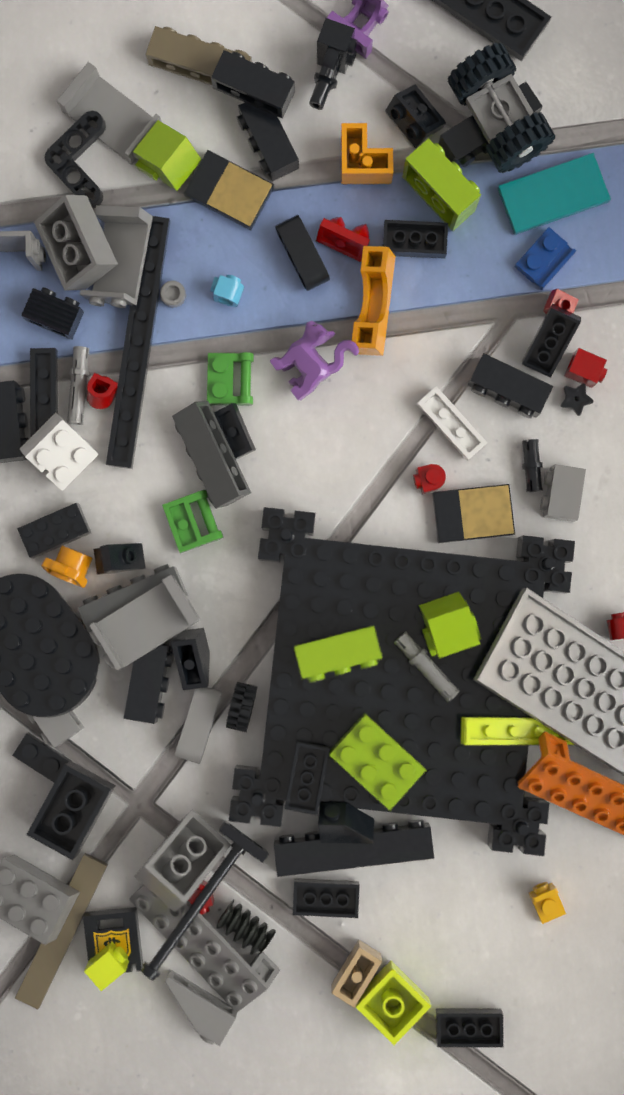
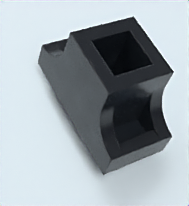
(119, 558)

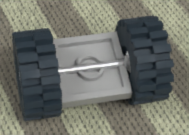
(500, 108)

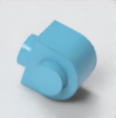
(227, 290)

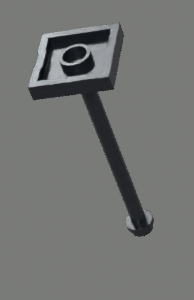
(240, 845)

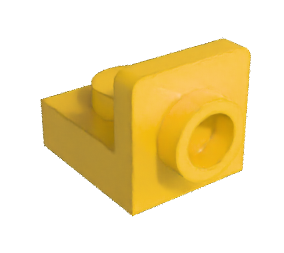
(546, 902)

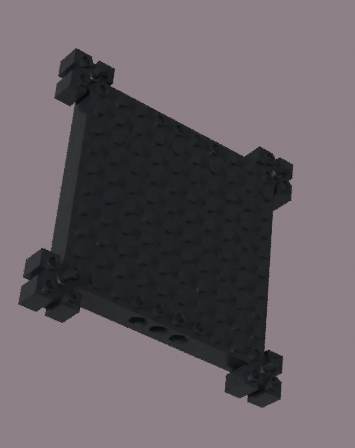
(355, 586)

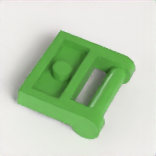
(221, 378)
(184, 523)

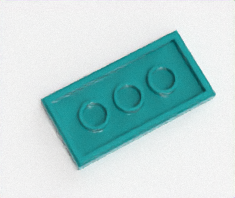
(554, 193)

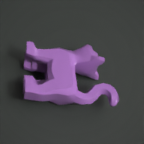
(309, 362)

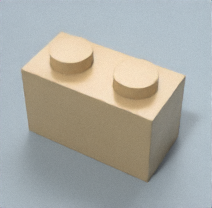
(356, 973)

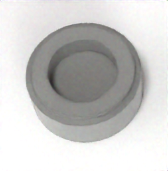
(173, 294)

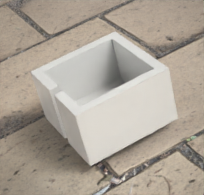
(59, 451)

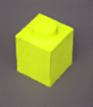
(107, 965)

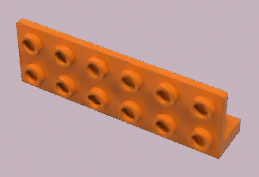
(574, 786)

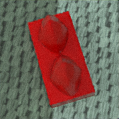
(348, 242)

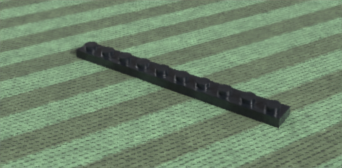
(137, 351)

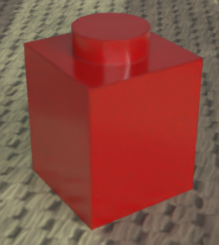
(586, 368)

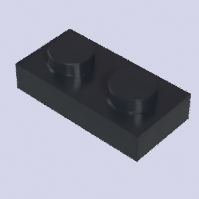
(235, 430)
(40, 757)

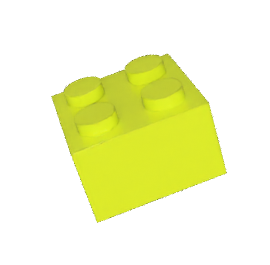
(393, 1002)

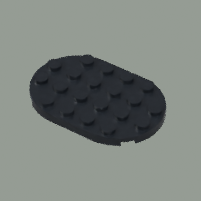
(44, 649)

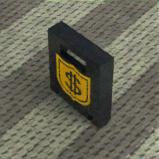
(126, 936)

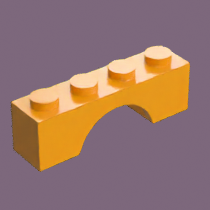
(377, 278)

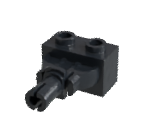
(334, 53)

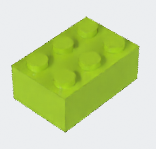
(441, 184)
(338, 653)
(377, 761)

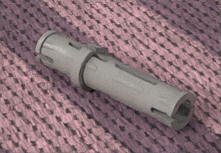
(78, 385)
(427, 667)

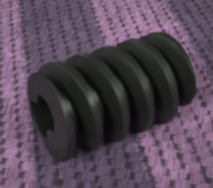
(245, 928)

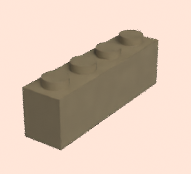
(185, 54)

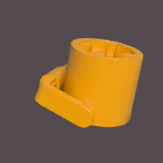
(69, 566)

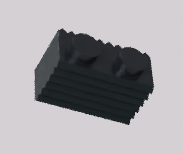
(53, 313)

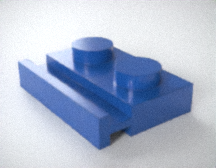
(545, 258)

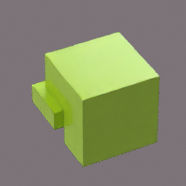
(166, 155)
(449, 625)

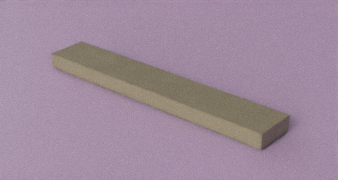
(51, 955)

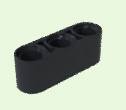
(302, 252)

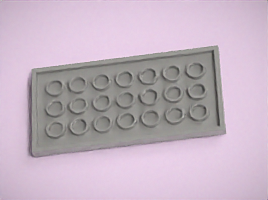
(560, 676)

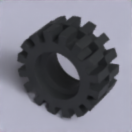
(241, 707)

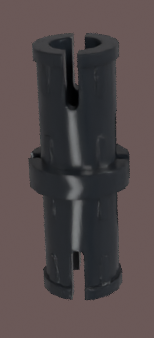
(532, 465)

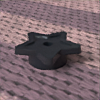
(571, 393)

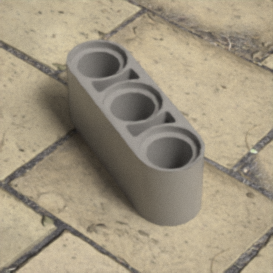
(198, 724)

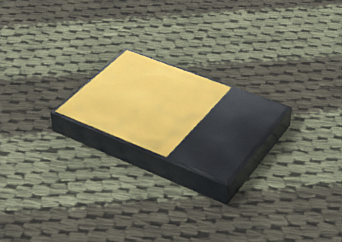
(229, 190)
(473, 513)

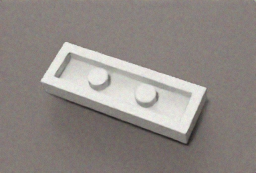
(452, 423)

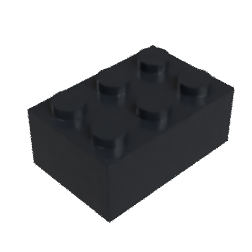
(71, 810)

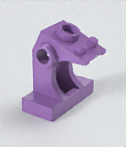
(374, 10)

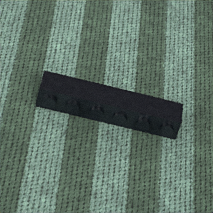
(389, 846)

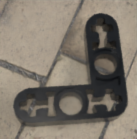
(68, 162)

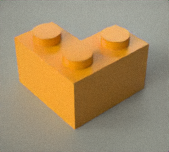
(361, 163)

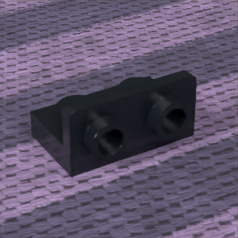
(414, 115)

